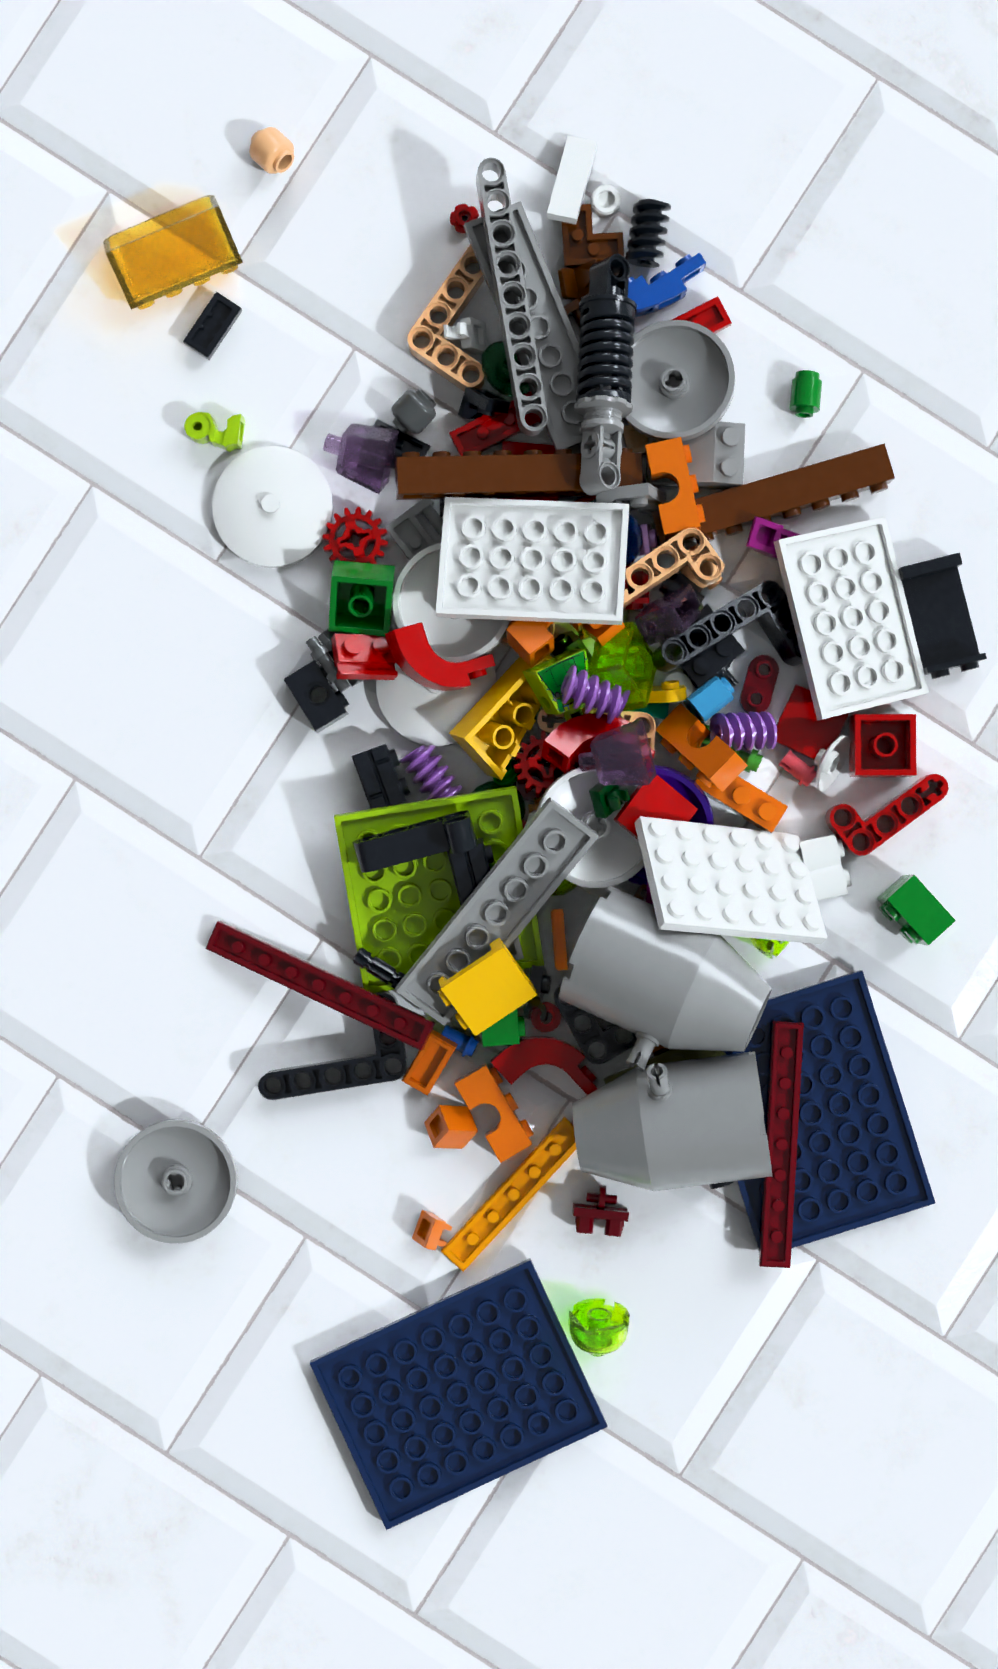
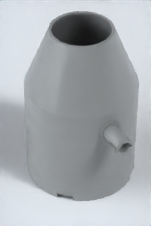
(662, 983)
(676, 1125)

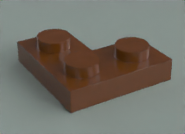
(583, 246)

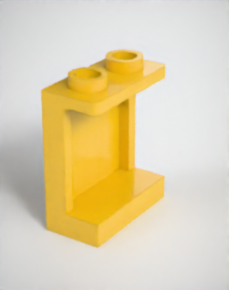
(487, 989)

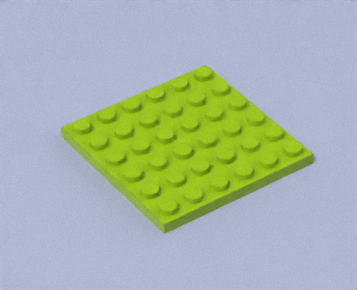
(408, 904)

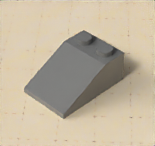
(715, 457)

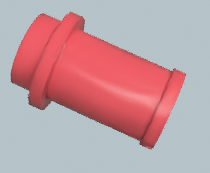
(798, 768)

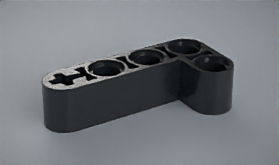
(416, 841)

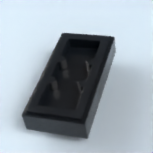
(212, 325)

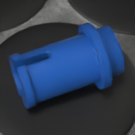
(466, 1044)

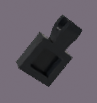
(542, 985)

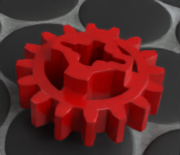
(370, 536)
(535, 766)

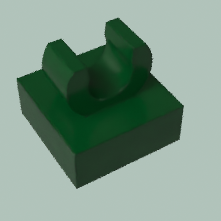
(607, 799)

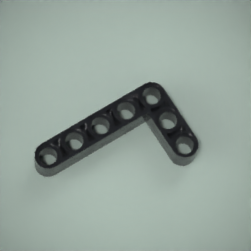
(731, 622)
(593, 1033)
(346, 1066)

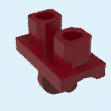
(613, 1216)

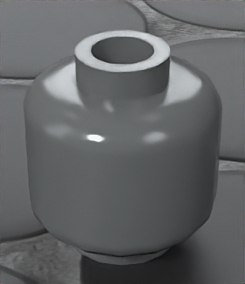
(413, 411)

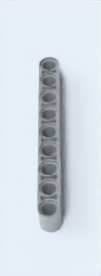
(511, 282)

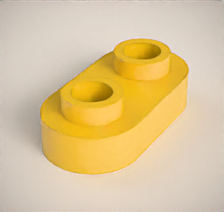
(668, 692)

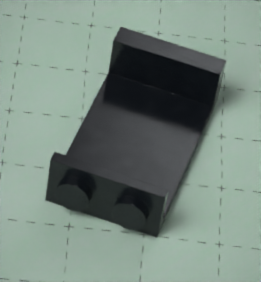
(940, 616)

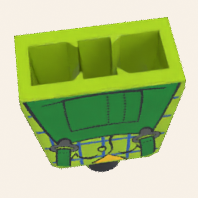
(547, 679)

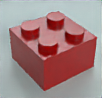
(882, 745)

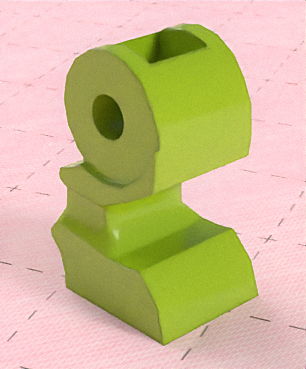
(203, 429)

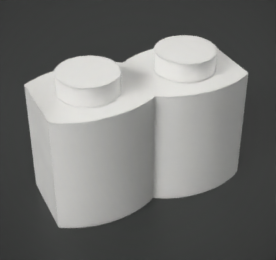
(825, 866)

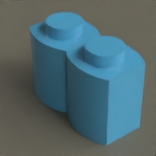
(710, 698)

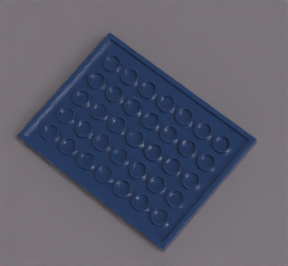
(853, 1128)
(458, 1394)

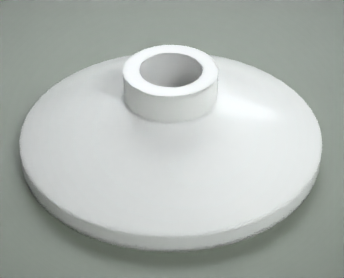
(831, 762)

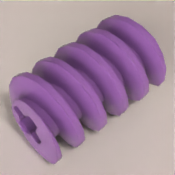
(593, 694)
(745, 730)
(430, 773)

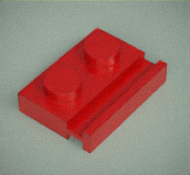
(363, 657)

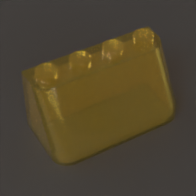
(172, 252)

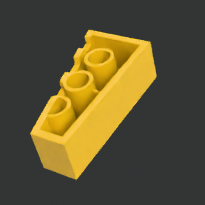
(499, 721)

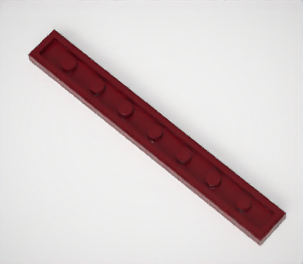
(320, 985)
(782, 1142)

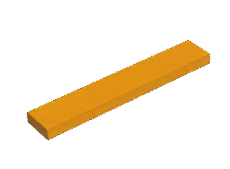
(511, 1195)

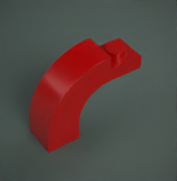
(424, 666)
(574, 737)
(543, 1050)

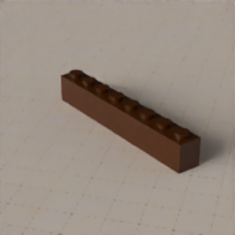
(500, 474)
(791, 492)

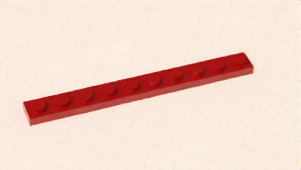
(492, 430)

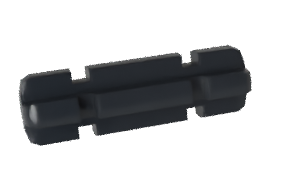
(377, 967)

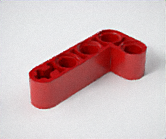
(891, 810)

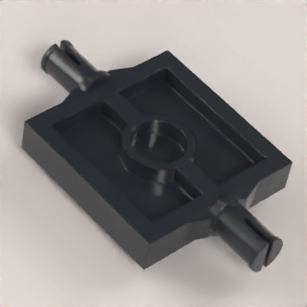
(712, 661)

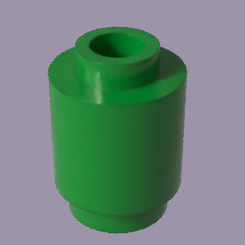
(806, 393)

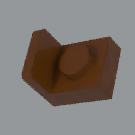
(575, 281)

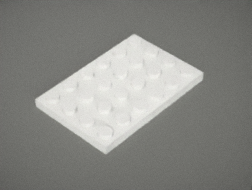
(533, 560)
(851, 617)
(729, 881)

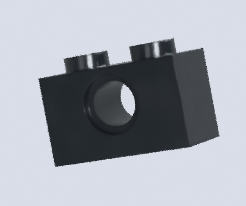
(319, 714)

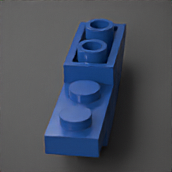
(664, 287)

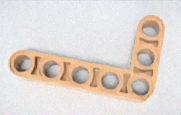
(435, 332)

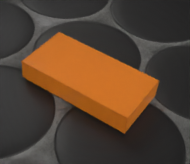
(559, 939)
(429, 1062)

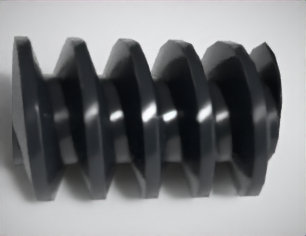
(646, 231)

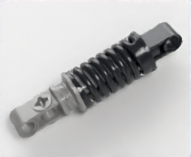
(604, 372)

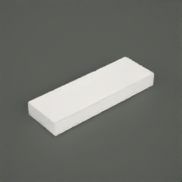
(571, 180)

